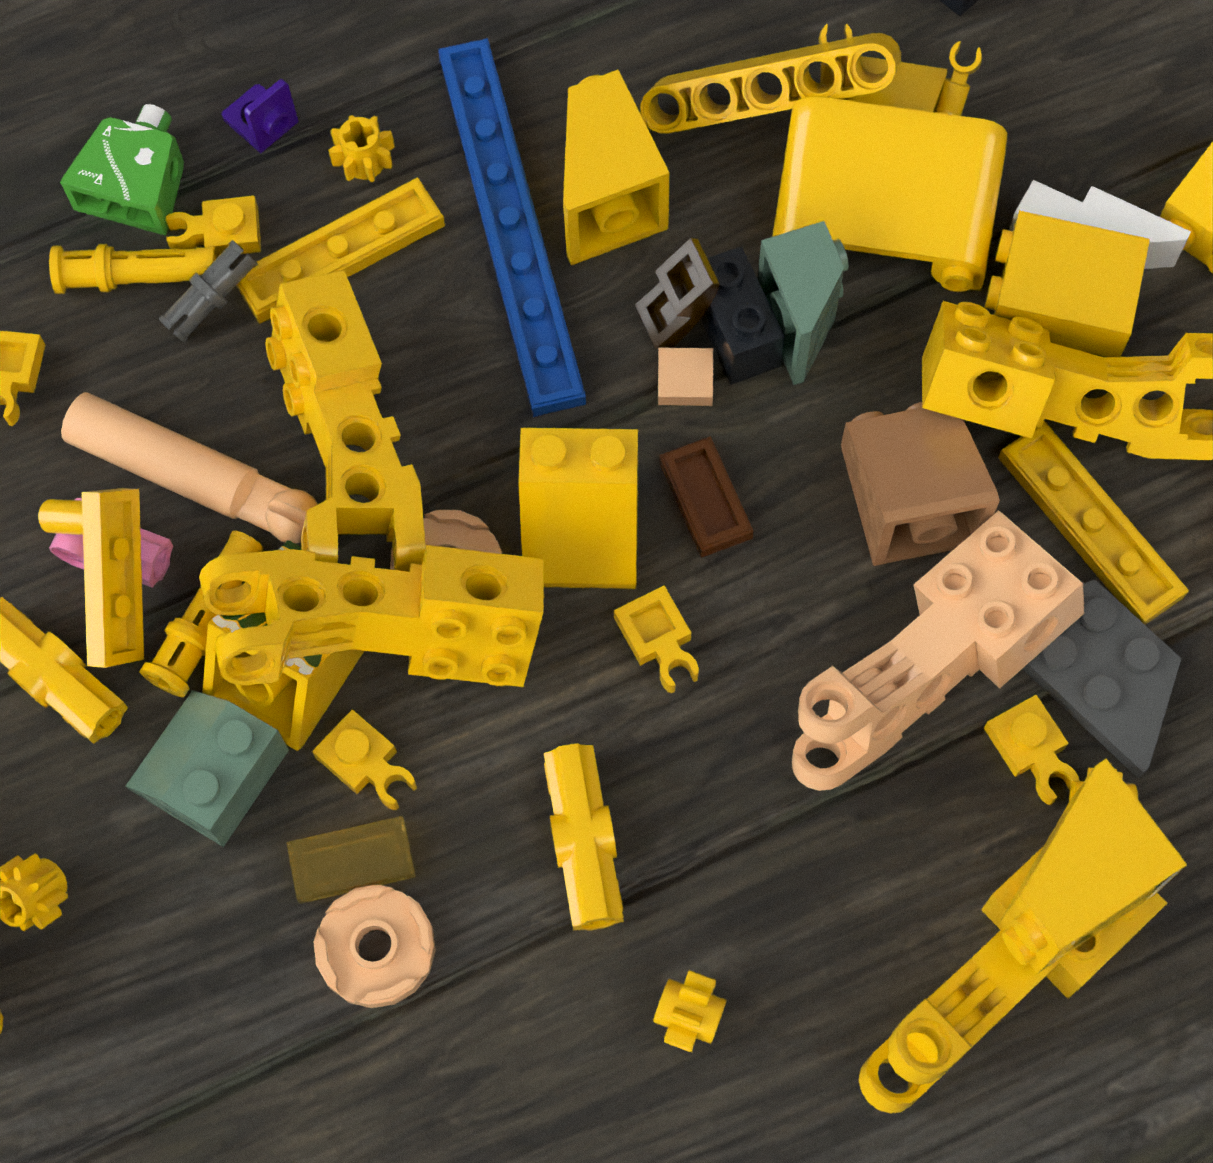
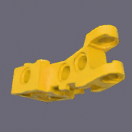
(1015, 379)
(331, 386)
(452, 615)
(980, 996)

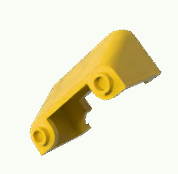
(895, 183)

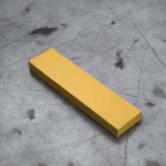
(345, 244)
(1093, 524)

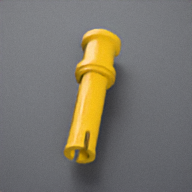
(108, 267)
(186, 640)

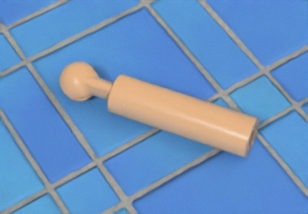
(185, 466)

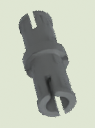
(208, 291)

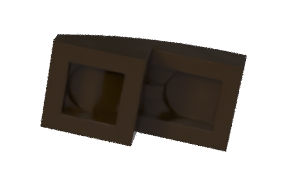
(680, 297)

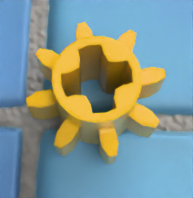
(361, 148)
(31, 892)
(689, 1011)

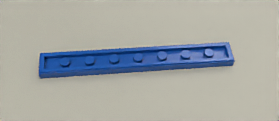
(512, 229)

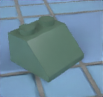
(803, 284)
(209, 765)

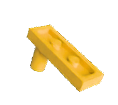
(111, 569)

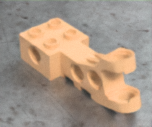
(979, 609)

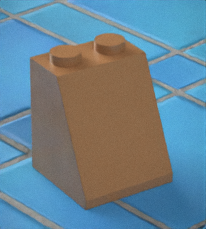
(916, 482)

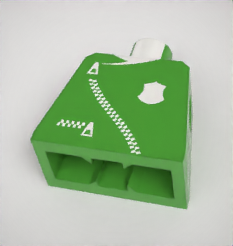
(128, 171)

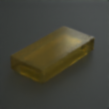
(351, 859)

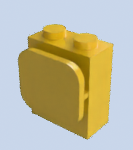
(1070, 281)

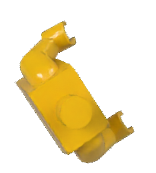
(913, 84)

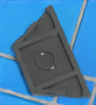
(1110, 677)

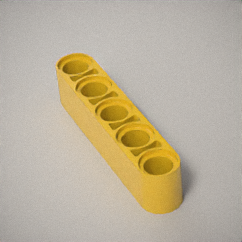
(750, 100)

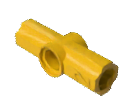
(56, 676)
(583, 837)

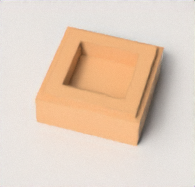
(685, 376)

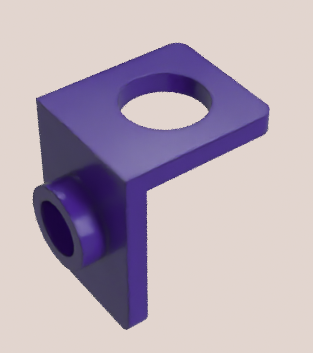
(267, 113)

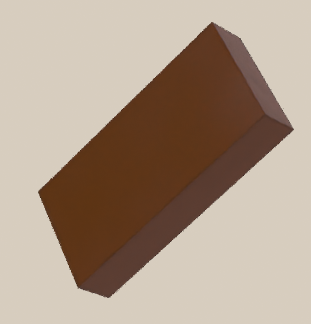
(706, 497)

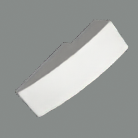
(1109, 213)

